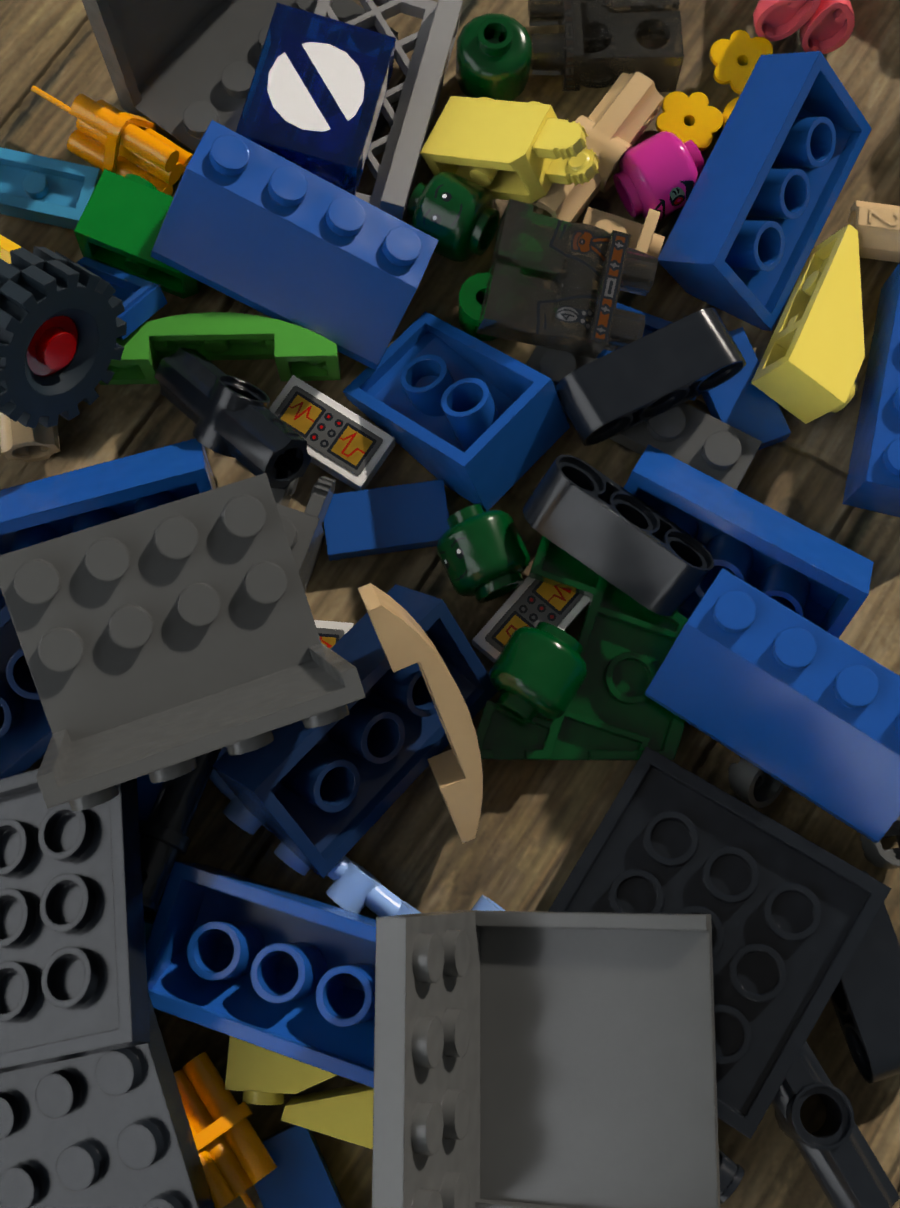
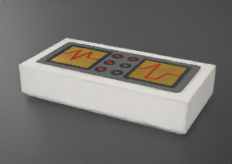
(334, 435)
(527, 606)

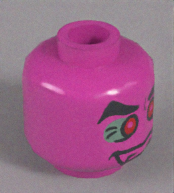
(658, 175)

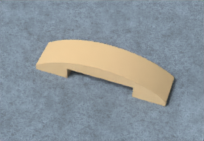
(460, 768)

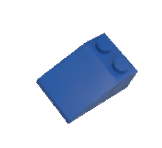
(461, 408)

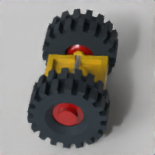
(53, 334)

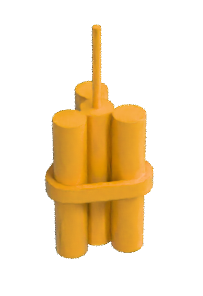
(122, 142)
(222, 1133)

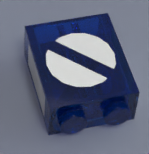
(318, 93)

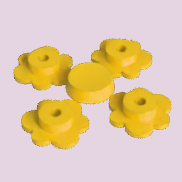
(694, 110)

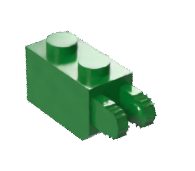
(122, 229)

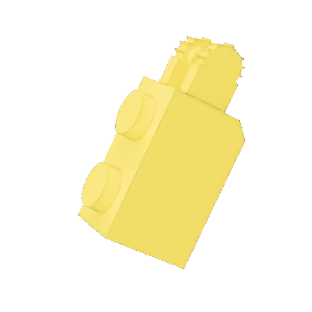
(509, 147)

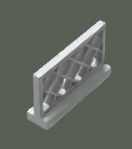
(416, 95)

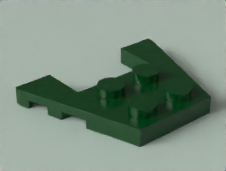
(610, 710)

